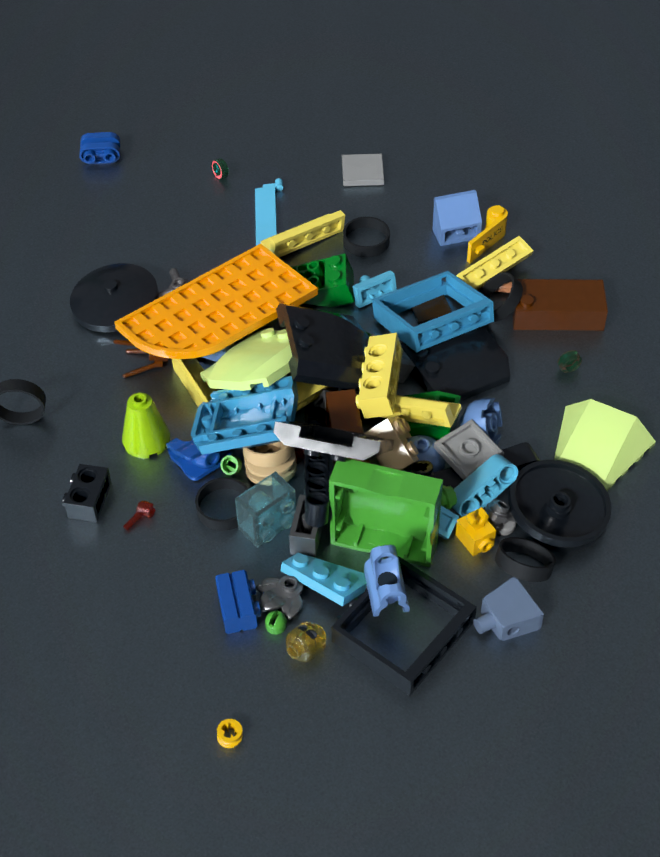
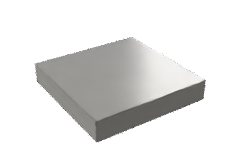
(362, 170)
(466, 448)

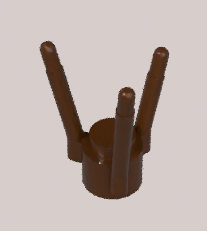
(158, 361)

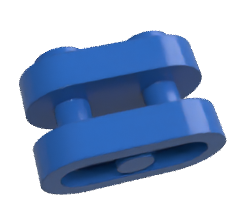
(100, 148)

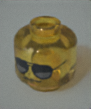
(306, 641)

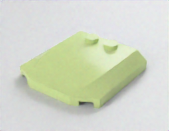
(253, 361)

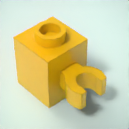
(476, 532)

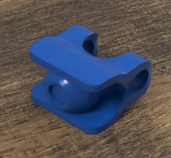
(191, 461)

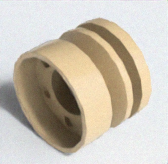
(268, 458)

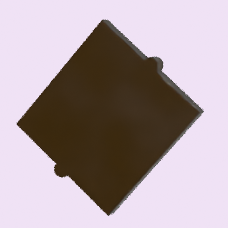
(431, 309)

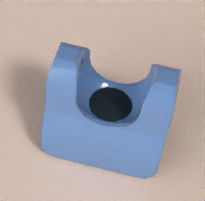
(385, 579)

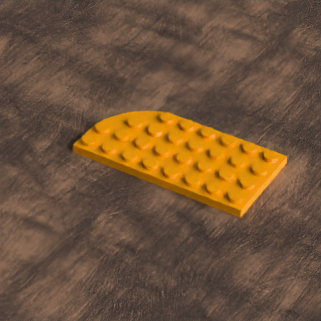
(217, 307)

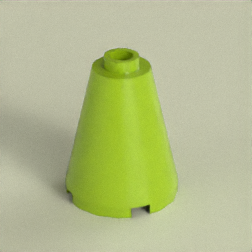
(144, 427)

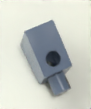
(509, 612)

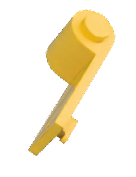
(494, 231)

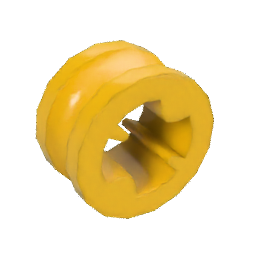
(226, 725)

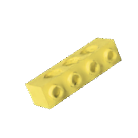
(380, 376)

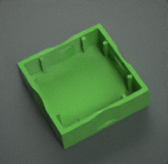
(383, 508)

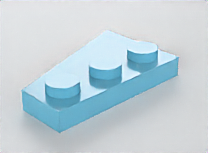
(326, 578)

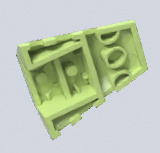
(601, 440)

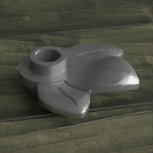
(277, 595)

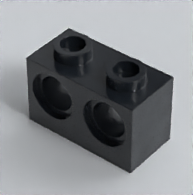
(87, 493)

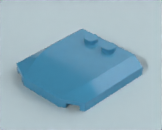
(244, 417)

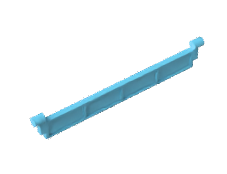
(266, 210)

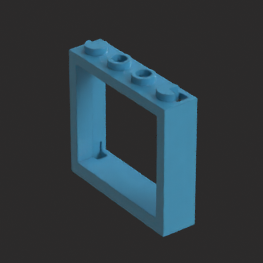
(476, 313)

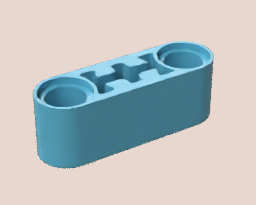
(484, 484)

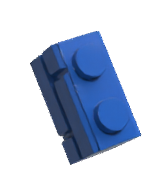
(236, 601)

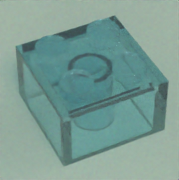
(266, 509)

